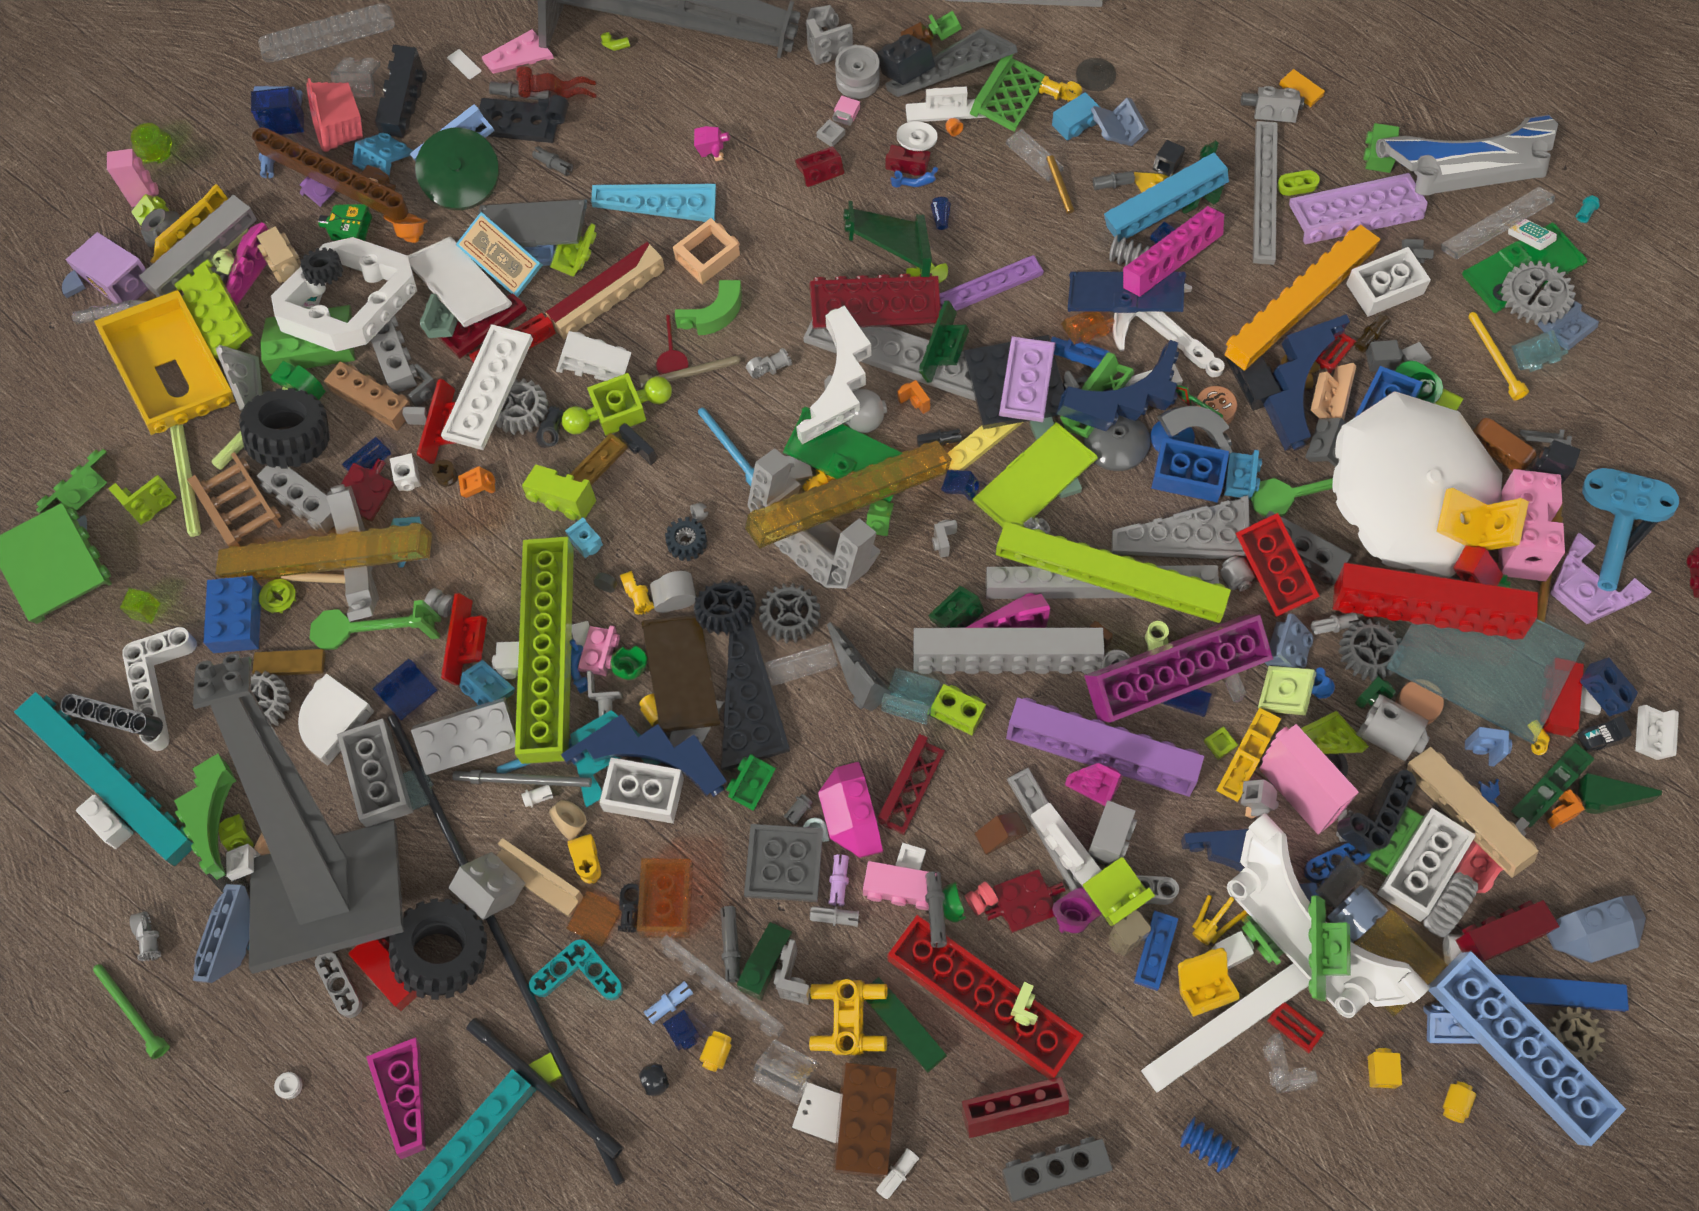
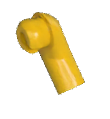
(1541, 744)

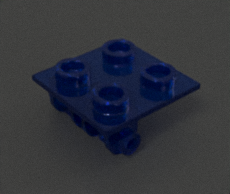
(404, 689)

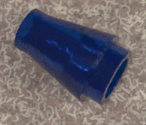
(941, 210)

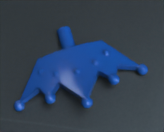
(1490, 792)

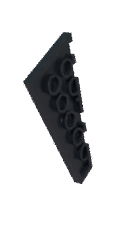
(751, 711)

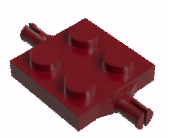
(368, 488)
(1024, 901)

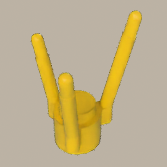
(1206, 930)

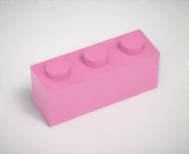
(130, 175)
(895, 884)

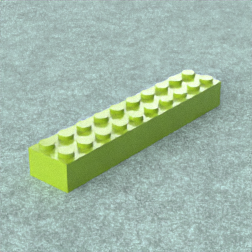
(544, 650)

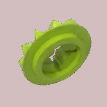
(280, 587)

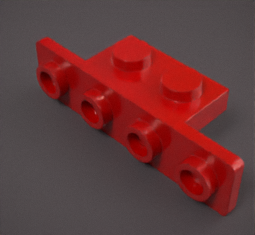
(436, 420)
(464, 639)

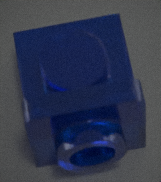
(960, 483)
(681, 1031)

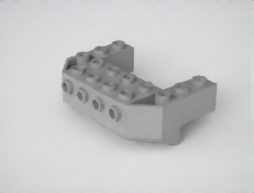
(823, 551)

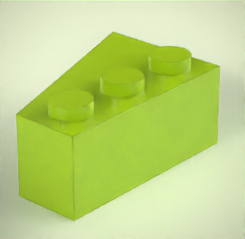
(559, 493)

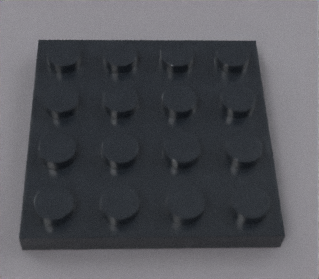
(987, 376)

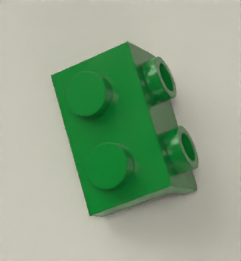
(750, 782)

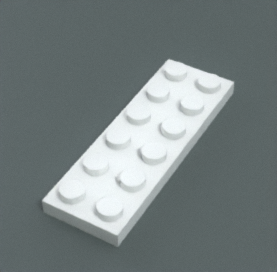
(487, 387)

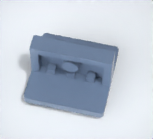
(1290, 644)

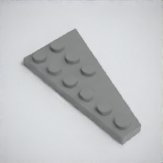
(1188, 534)

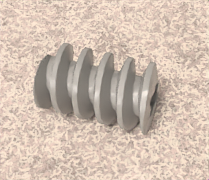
(1125, 252)

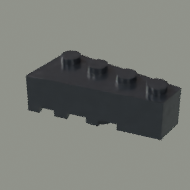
(400, 91)

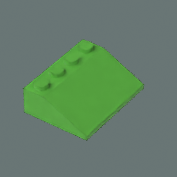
(280, 346)

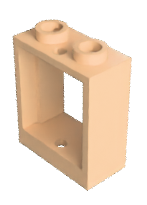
(705, 271)

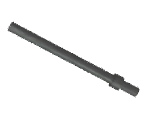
(479, 777)

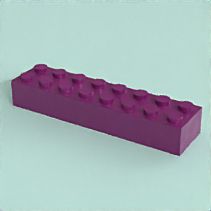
(1178, 667)

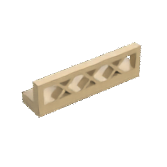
(540, 879)

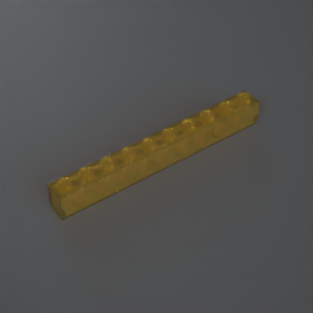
(847, 494)
(326, 552)

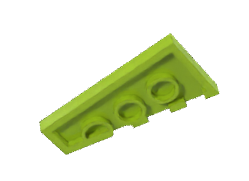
(1334, 735)

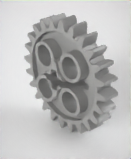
(1549, 304)

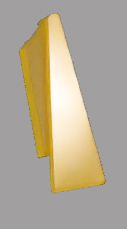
(188, 221)

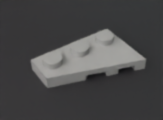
(242, 374)

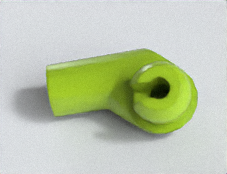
(613, 44)

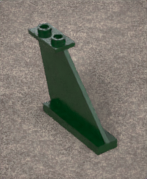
(896, 235)

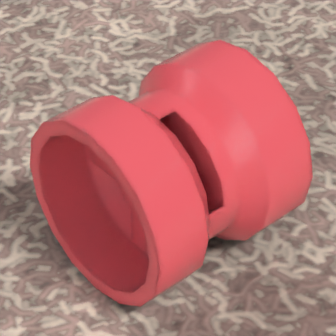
(981, 898)

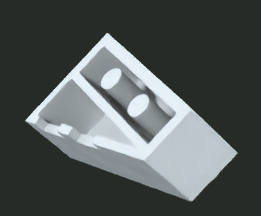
(592, 357)

